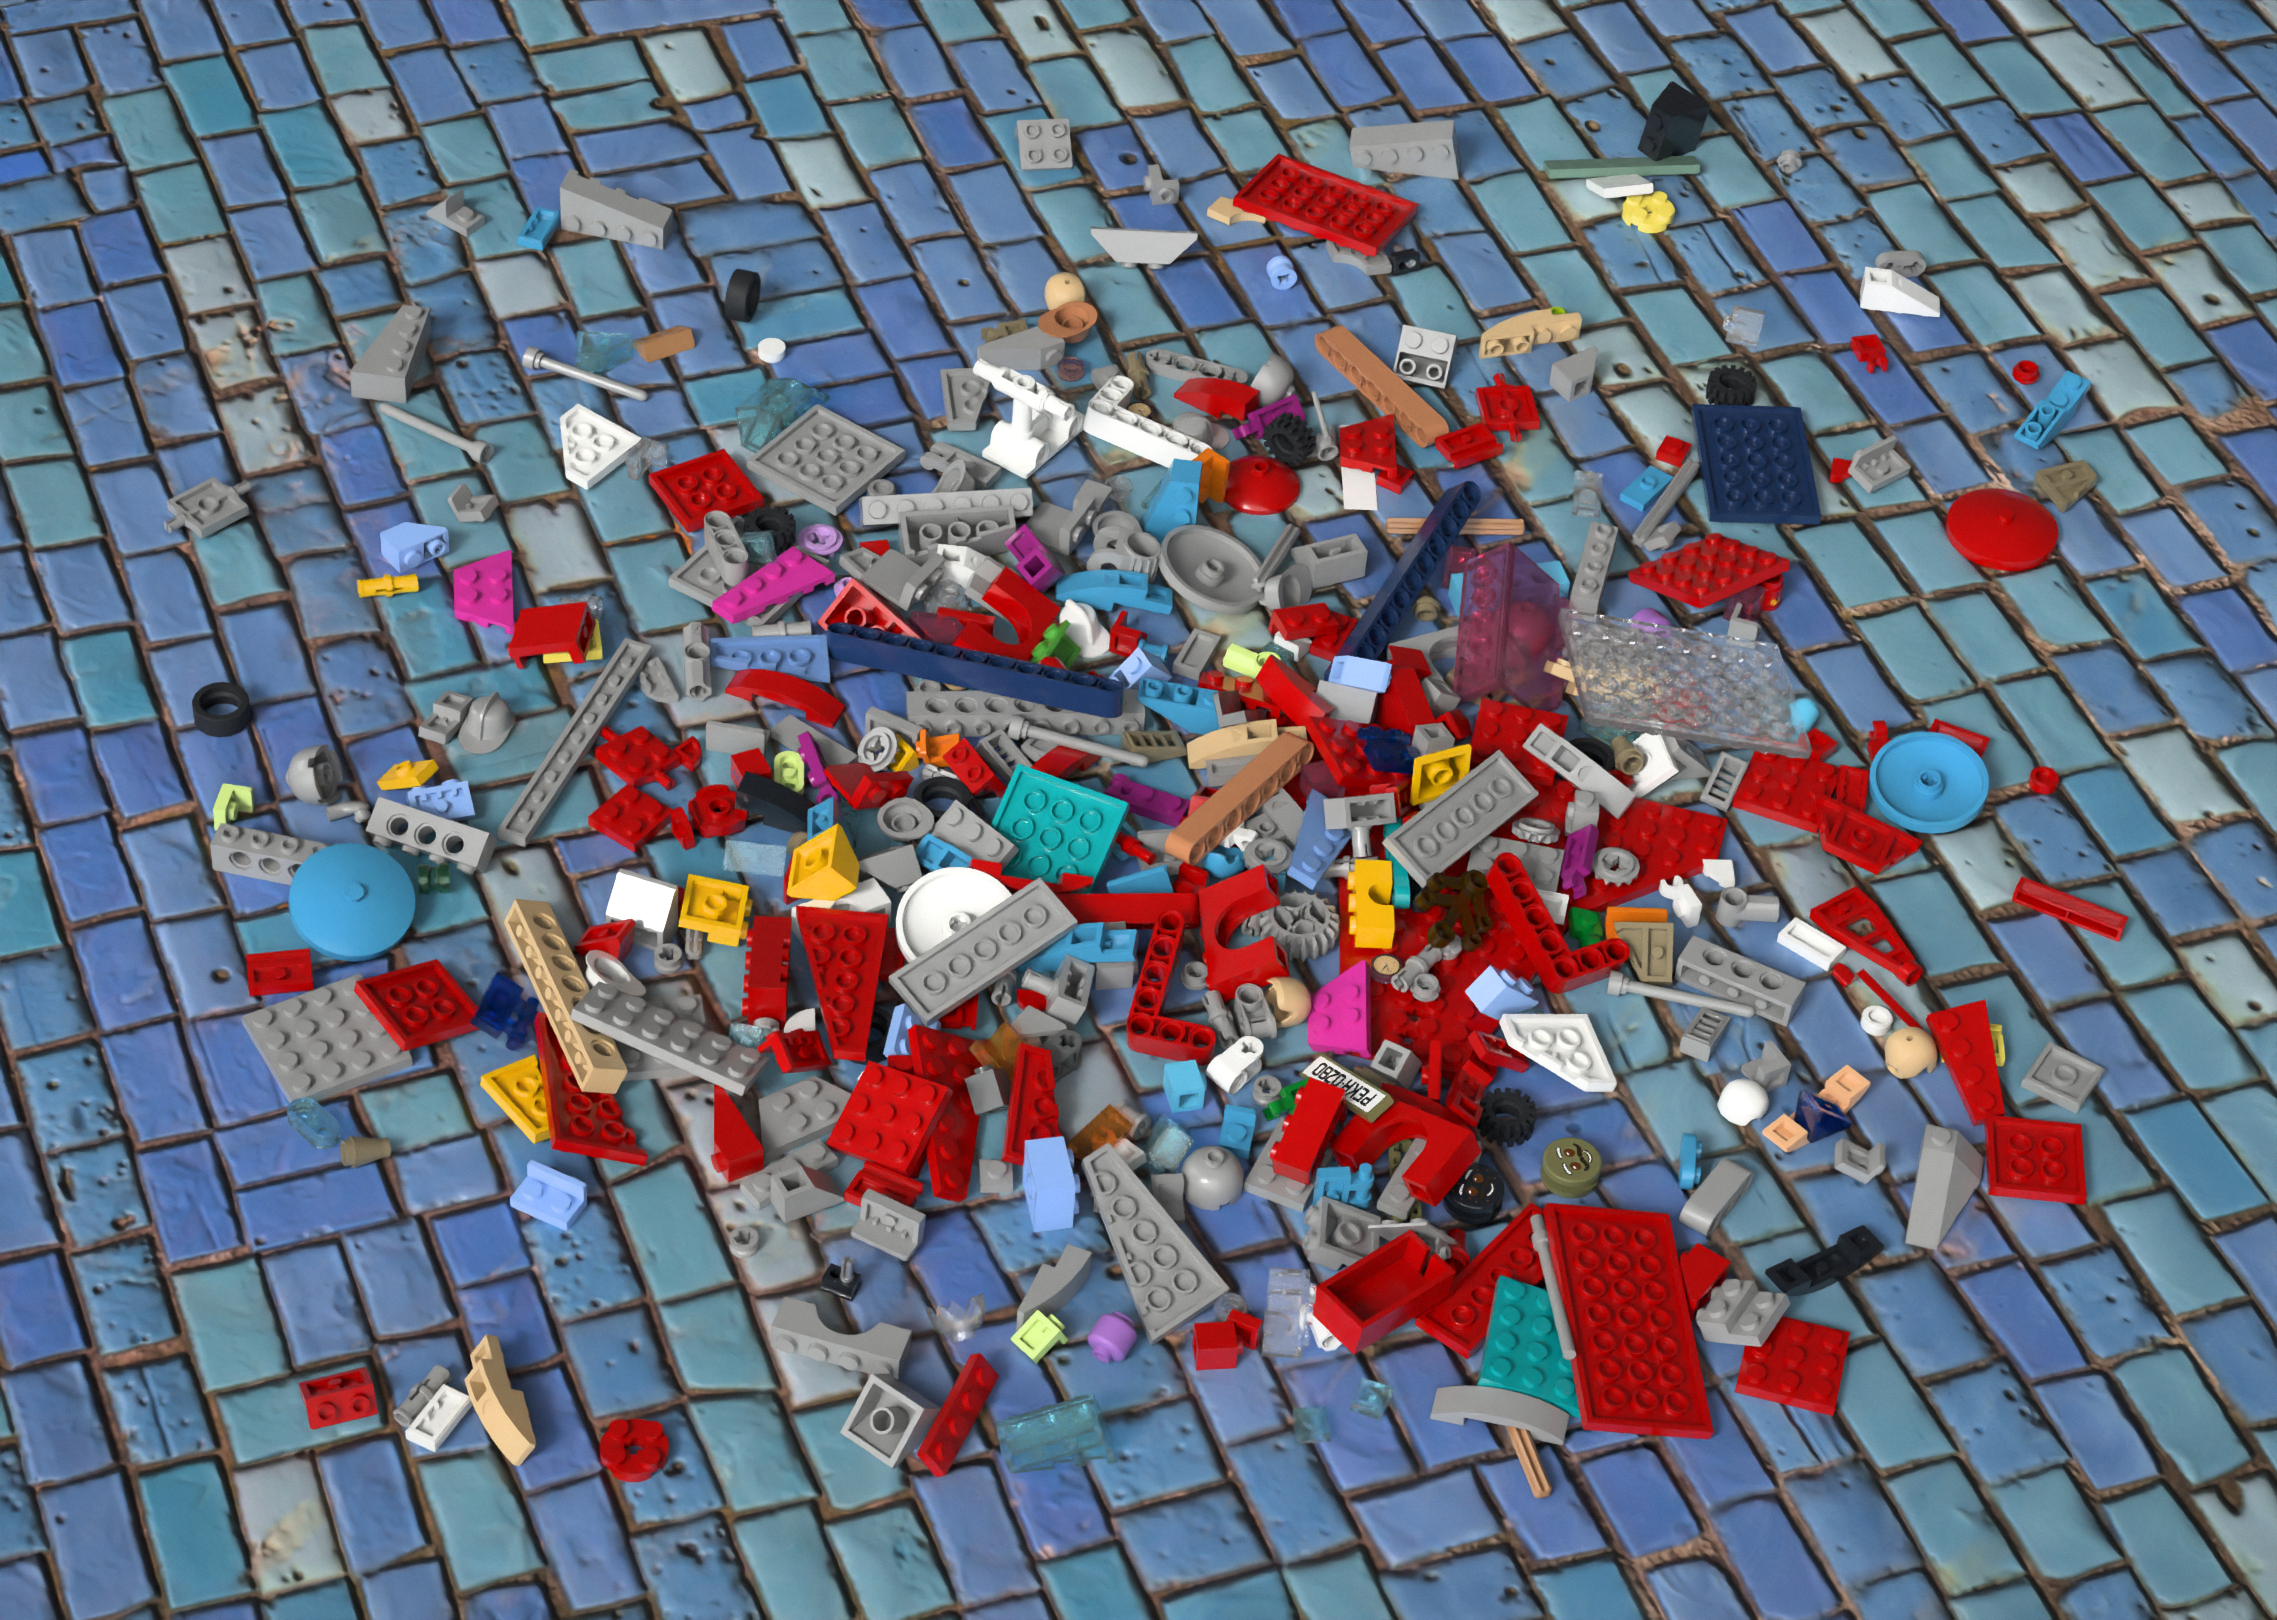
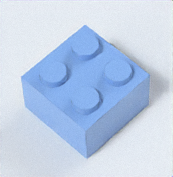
(1050, 1184)

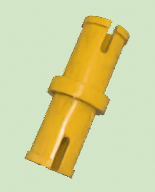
(387, 585)

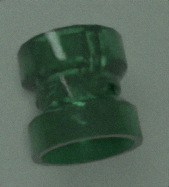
(441, 878)

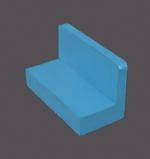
(1146, 881)

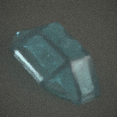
(774, 409)

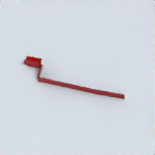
(1845, 977)

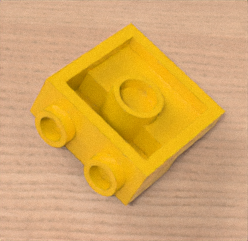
(716, 909)

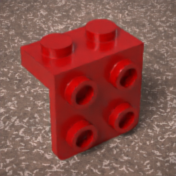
(866, 788)

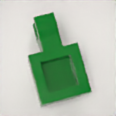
(1585, 926)
(1286, 1104)

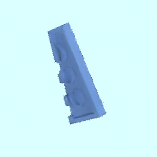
(794, 655)
(1315, 845)

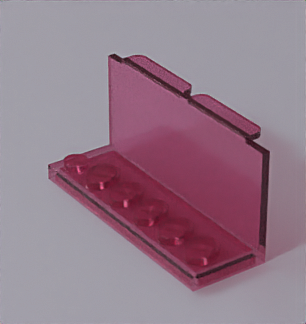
(1509, 630)

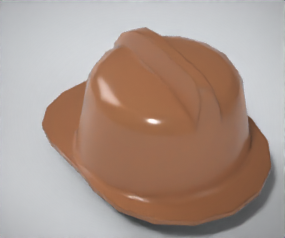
(1069, 321)

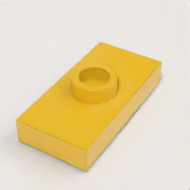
(407, 774)

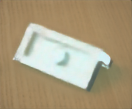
(755, 857)

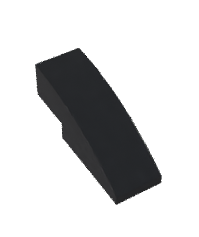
(774, 801)

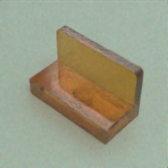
(999, 1049)
(1104, 1128)

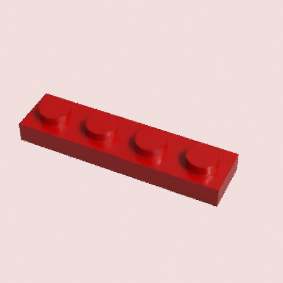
(957, 1415)

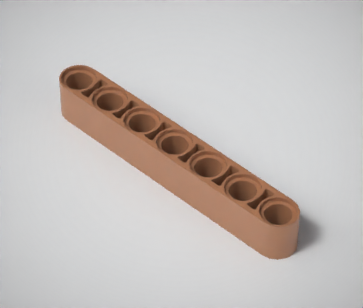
(1381, 385)
(1239, 798)

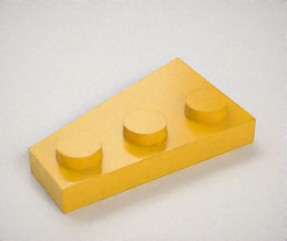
(521, 1096)

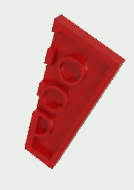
(1969, 1055)
(1031, 1103)

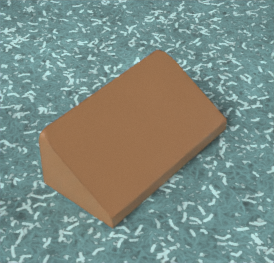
(664, 343)

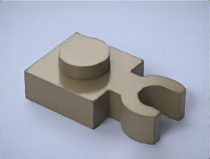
(1004, 329)

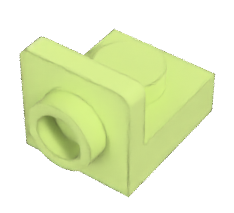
(230, 801)
(1039, 1335)

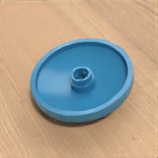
(1928, 782)
(351, 902)

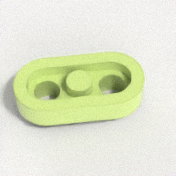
(789, 771)

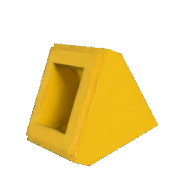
(905, 759)

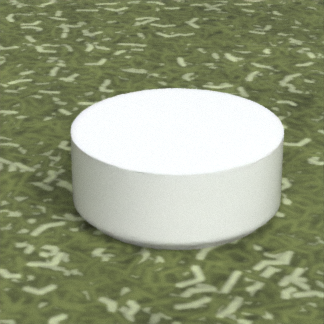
(771, 350)
(1876, 1020)

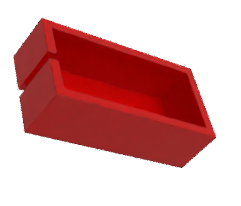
(1382, 1291)

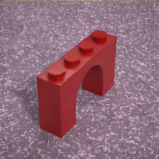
(1025, 609)
(1222, 911)
(1437, 1168)

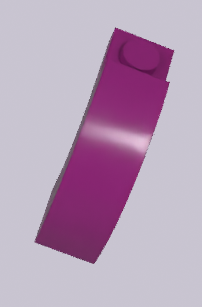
(1036, 560)

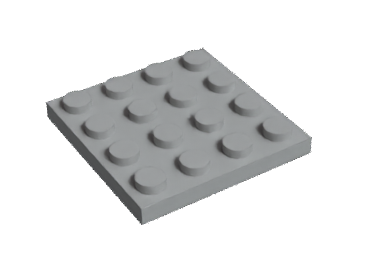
(825, 459)
(703, 582)
(324, 1042)

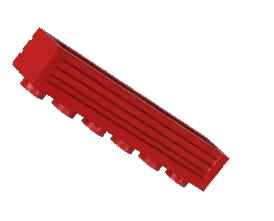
(2070, 909)

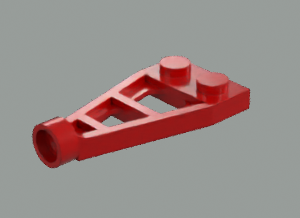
(1853, 906)

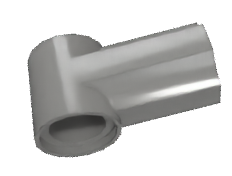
(1738, 906)

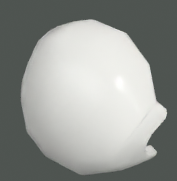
(1743, 1101)

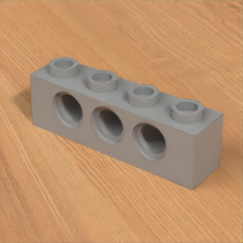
(1593, 568)
(389, 816)
(259, 853)
(1739, 980)

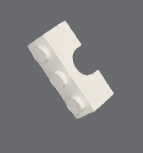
(865, 898)

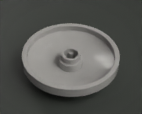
(1210, 569)

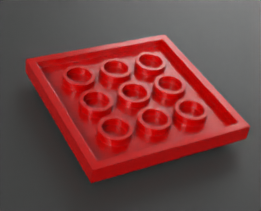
(1708, 570)

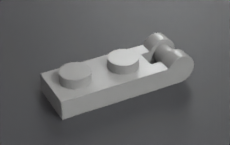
(942, 455)

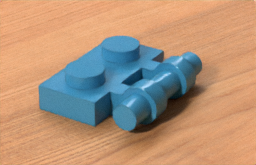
(1338, 1181)

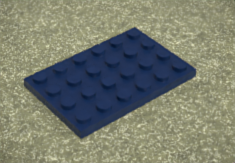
(1755, 464)

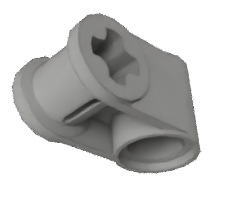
(1253, 1013)

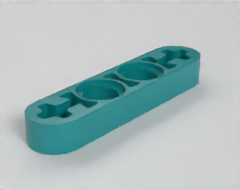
(1400, 888)

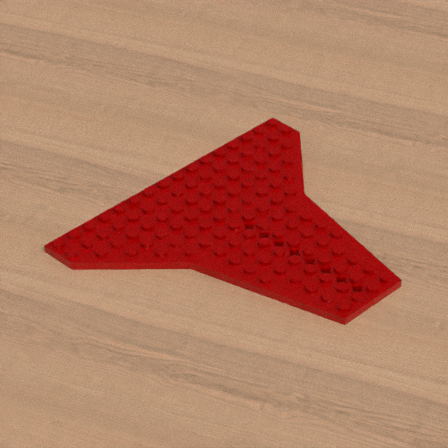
(1659, 835)

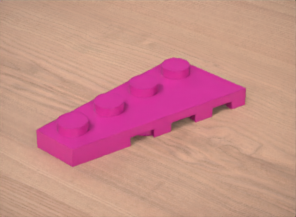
(772, 584)

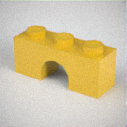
(1371, 886)

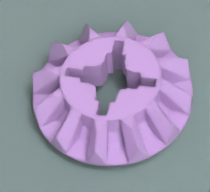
(821, 533)

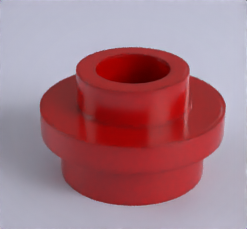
(2026, 372)

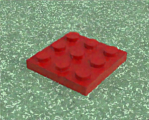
(705, 486)
(1506, 729)
(1344, 752)
(1785, 788)
(418, 1004)
(889, 1118)
(2035, 1159)
(1796, 1366)

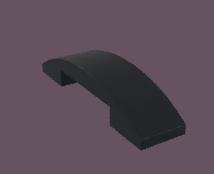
(1827, 1266)

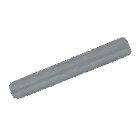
(1275, 557)

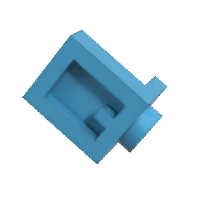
(1238, 1130)

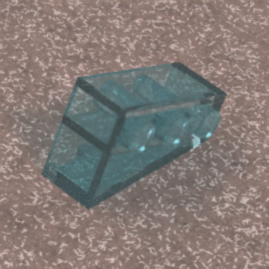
(1056, 1434)

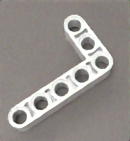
(1111, 422)

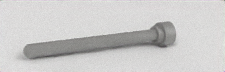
(534, 358)
(478, 450)
(1020, 729)
(1621, 984)

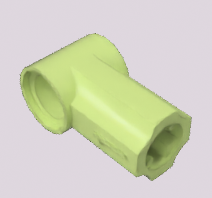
(1245, 661)

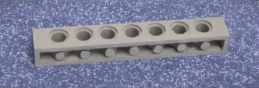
(985, 713)

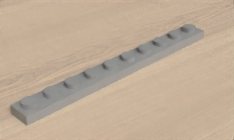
(574, 743)

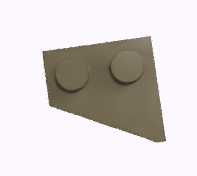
(2066, 482)
(1650, 950)

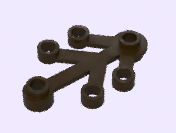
(1472, 887)

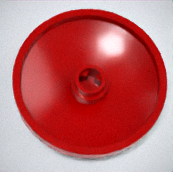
(2001, 529)

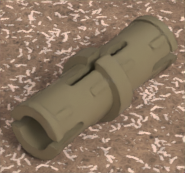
(1138, 374)

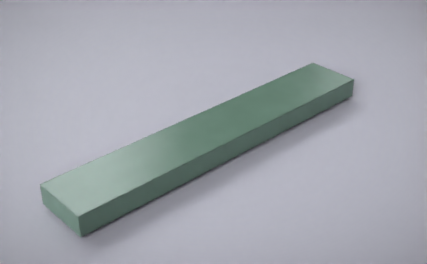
(1620, 166)

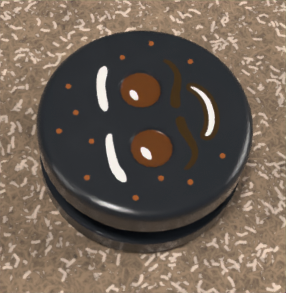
(1476, 1195)

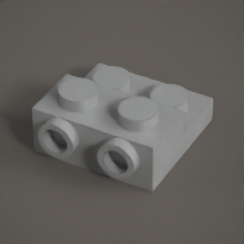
(1339, 1233)
(1741, 1313)

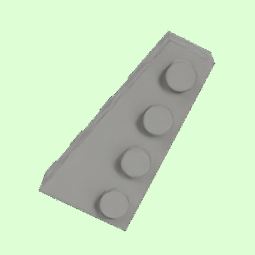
(1408, 148)
(611, 213)
(393, 358)
(977, 528)

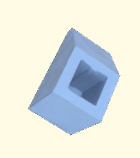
(413, 544)
(1139, 665)
(1360, 673)
(1501, 993)

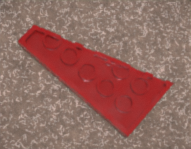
(845, 967)
(577, 1119)
(950, 1150)

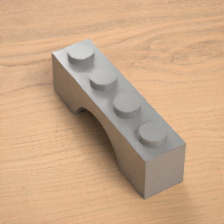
(876, 1351)

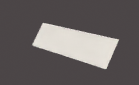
(1358, 488)

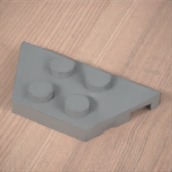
(799, 1115)

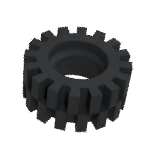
(1742, 386)
(1296, 431)
(776, 520)
(1509, 1104)

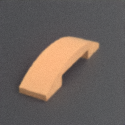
(1843, 1087)

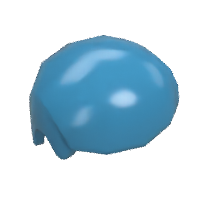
(1224, 862)

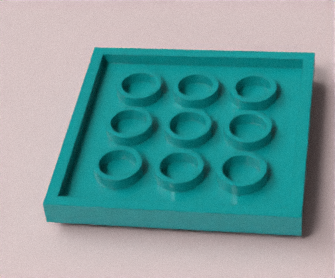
(1057, 827)
(1525, 1349)

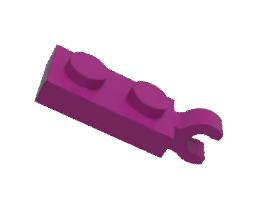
(1262, 417)
(812, 755)
(1578, 859)

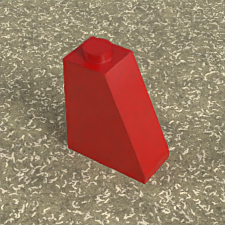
(1404, 702)

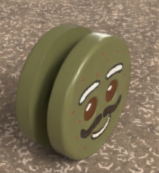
(1571, 1167)

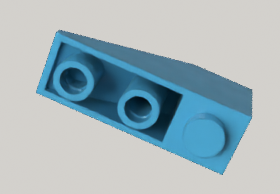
(1182, 704)

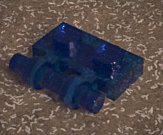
(1392, 756)
(496, 1007)

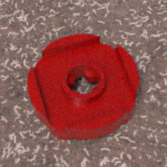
(712, 823)
(629, 1433)

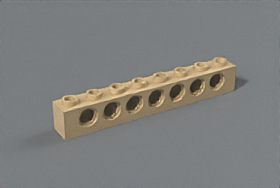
(559, 988)

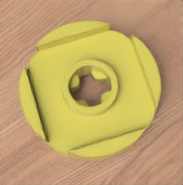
(1636, 211)

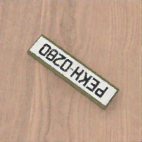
(1361, 1096)

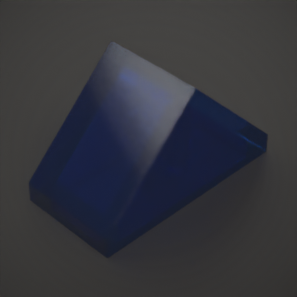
(1819, 1116)

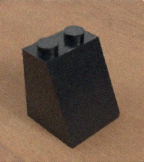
(1673, 123)

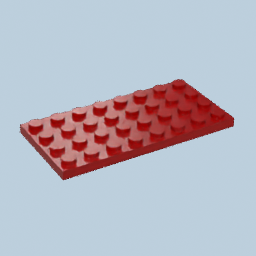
(1628, 1322)

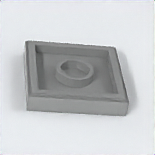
(2062, 1077)

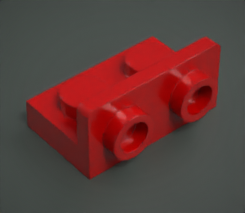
(973, 769)
(797, 1050)
(338, 1398)

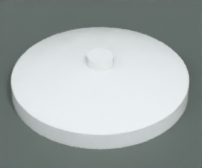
(943, 905)

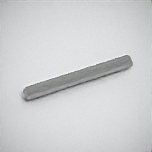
(1665, 502)

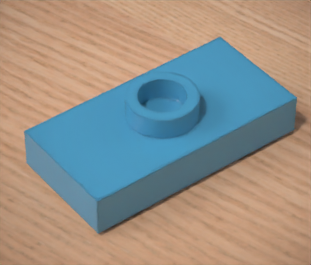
(539, 228)
(1646, 488)

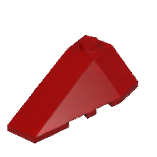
(866, 608)

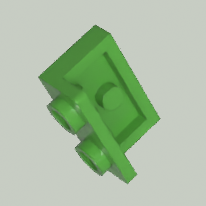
(1056, 645)

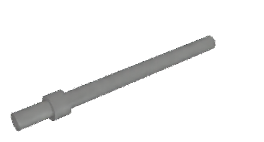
(1541, 1245)

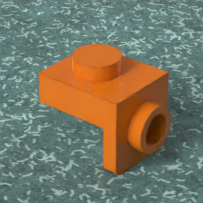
(933, 748)

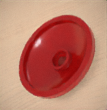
(1261, 485)

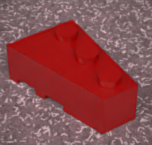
(1309, 1130)

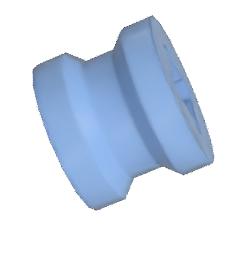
(1281, 272)

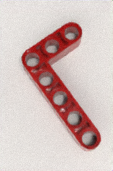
(1546, 934)
(1155, 994)

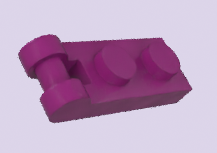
(1148, 801)

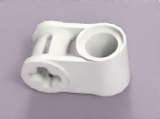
(1237, 1064)

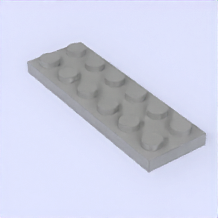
(1460, 818)
(983, 952)
(670, 1038)

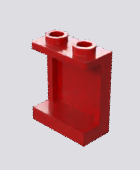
(552, 631)

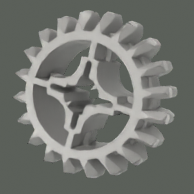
(1301, 925)

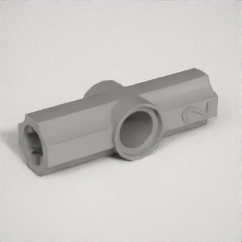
(697, 661)

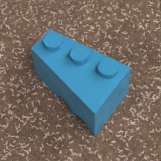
(1175, 500)

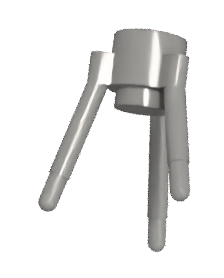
(1326, 443)

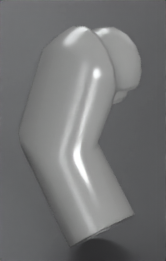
(348, 808)

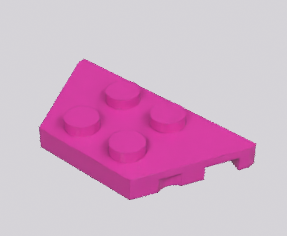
(486, 592)
(1342, 1014)

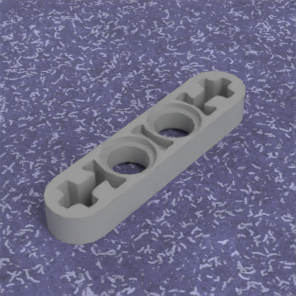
(1159, 362)

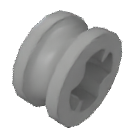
(667, 966)
(1269, 1083)
(746, 1250)

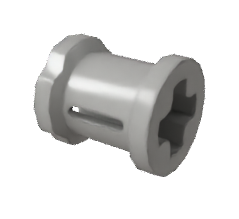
(1140, 1121)

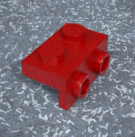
(1303, 621)

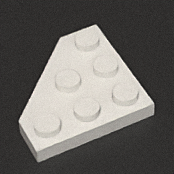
(592, 445)
(1562, 1045)

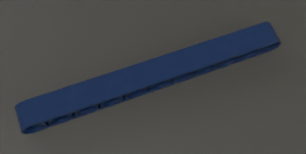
(1411, 573)
(975, 670)

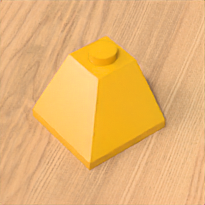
(1438, 772)
(824, 867)

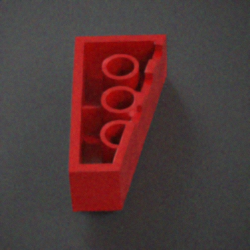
(768, 969)

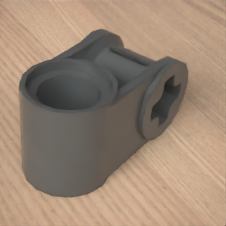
(1064, 1052)

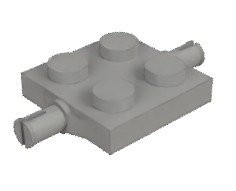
(207, 507)

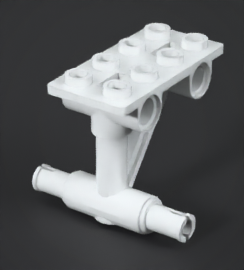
(1039, 421)

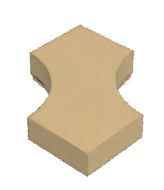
(1225, 212)

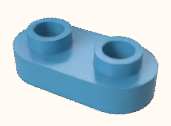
(1688, 1170)

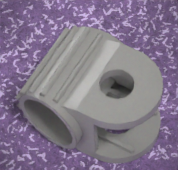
(1133, 551)

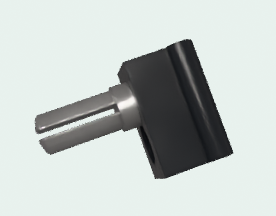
(1404, 260)
(842, 1280)

